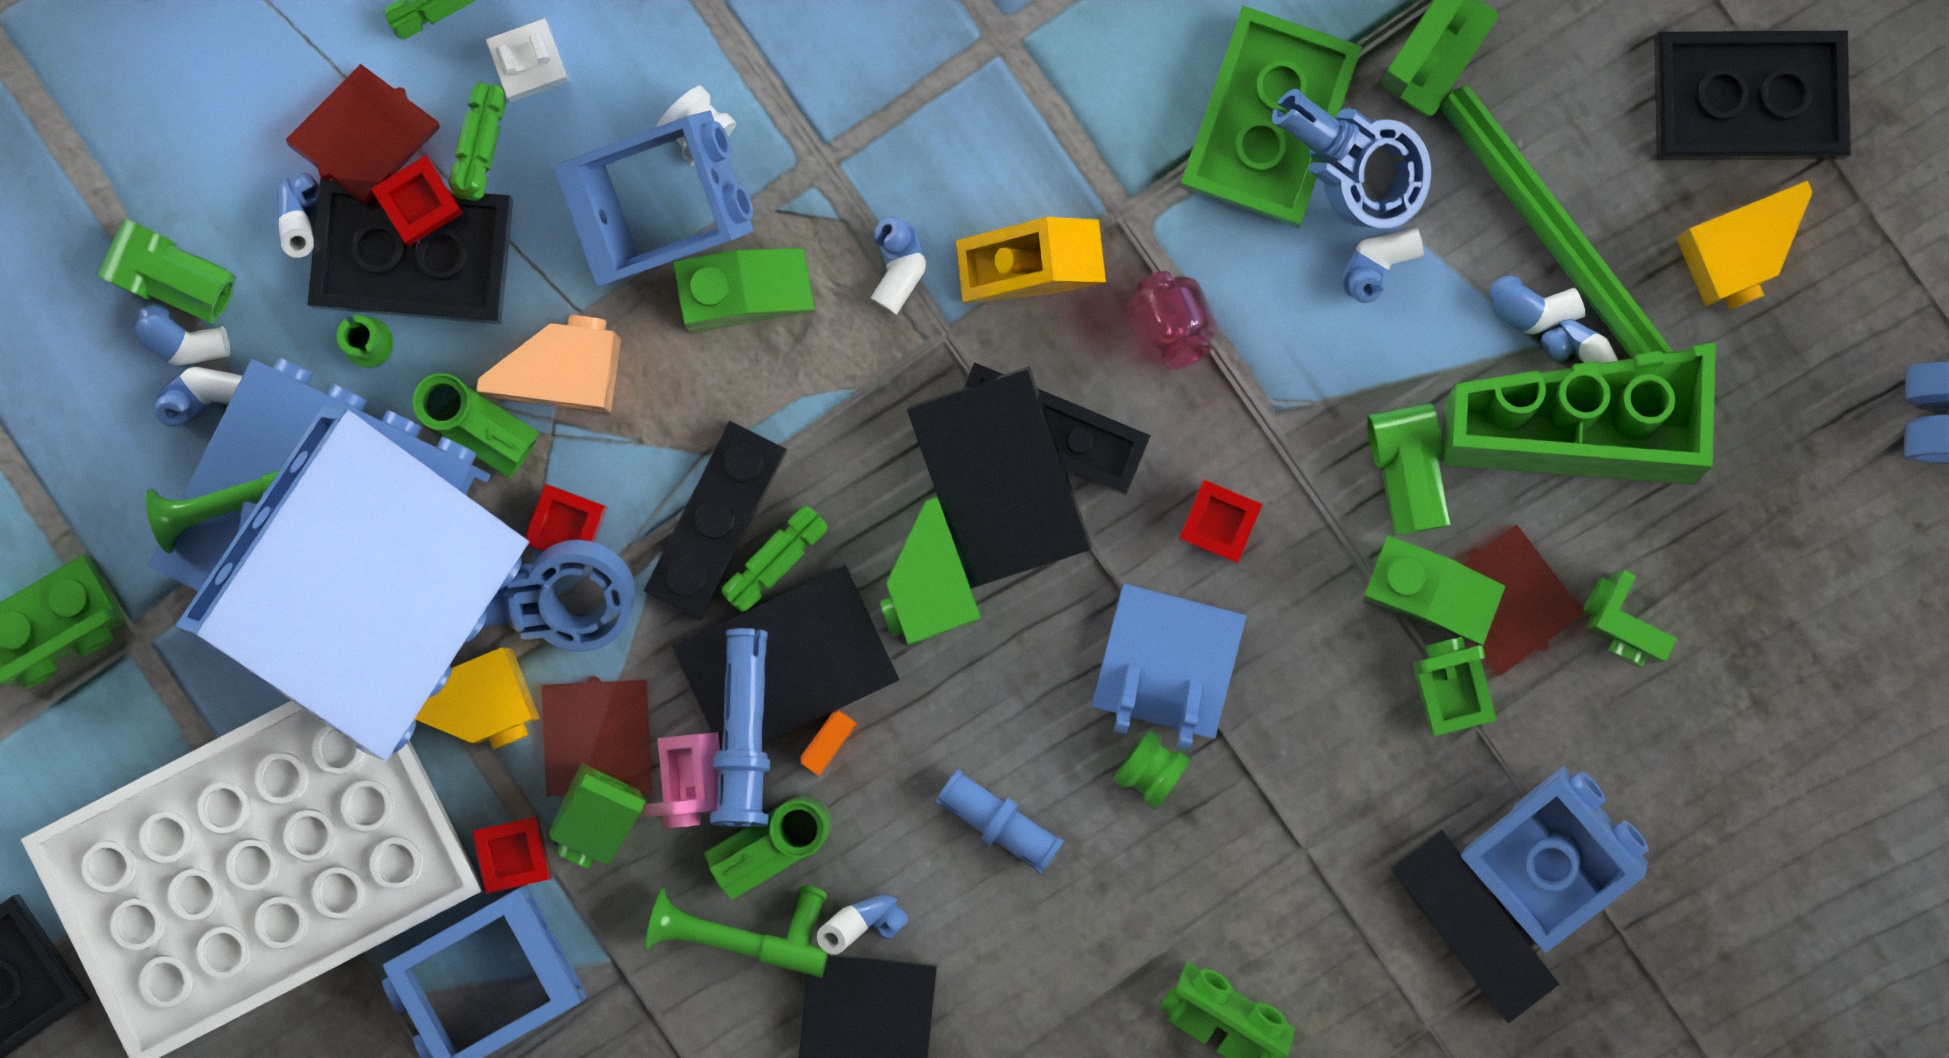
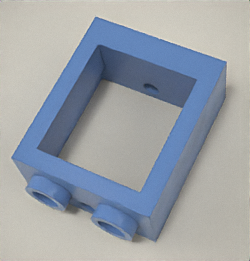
(599, 214)
(539, 947)

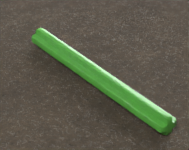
(1551, 223)

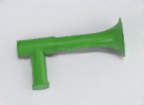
(173, 517)
(792, 953)

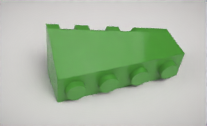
(1593, 420)

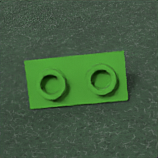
(1208, 1001)

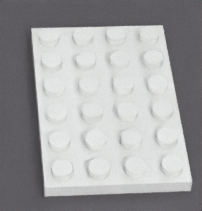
(246, 874)

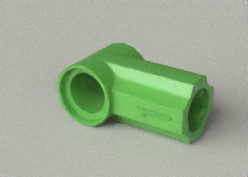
(153, 267)
(479, 425)
(1407, 450)
(764, 851)

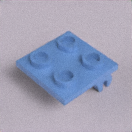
(1168, 663)

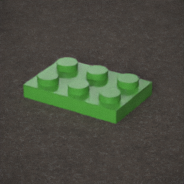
(1238, 148)

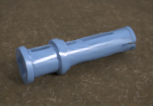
(741, 760)

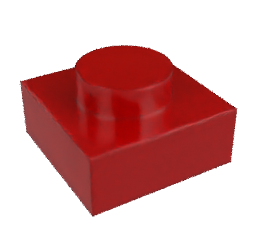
(417, 200)
(562, 518)
(1220, 521)
(512, 854)

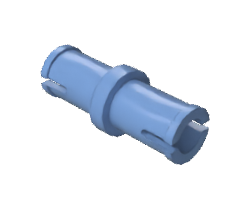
(999, 821)

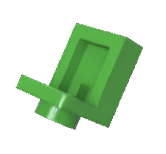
(1630, 637)
(1453, 687)

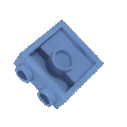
(1558, 857)

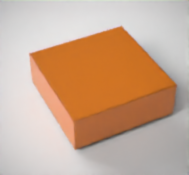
(828, 742)

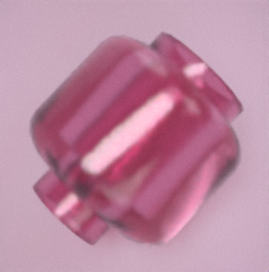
(1171, 320)

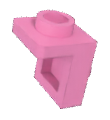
(686, 779)

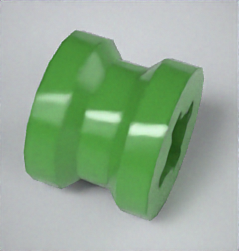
(1151, 769)

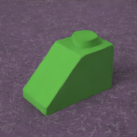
(742, 287)
(928, 582)
(1433, 590)
(594, 817)

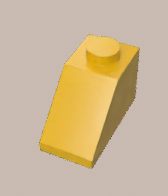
(1744, 247)
(1031, 259)
(483, 701)

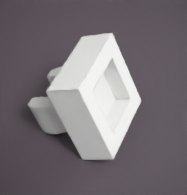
(527, 60)

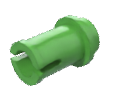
(377, 348)

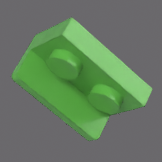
(1437, 53)
(54, 619)

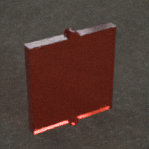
(362, 133)
(1531, 605)
(599, 727)

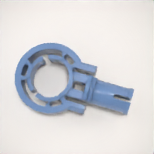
(1344, 150)
(536, 612)

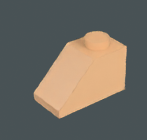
(560, 367)

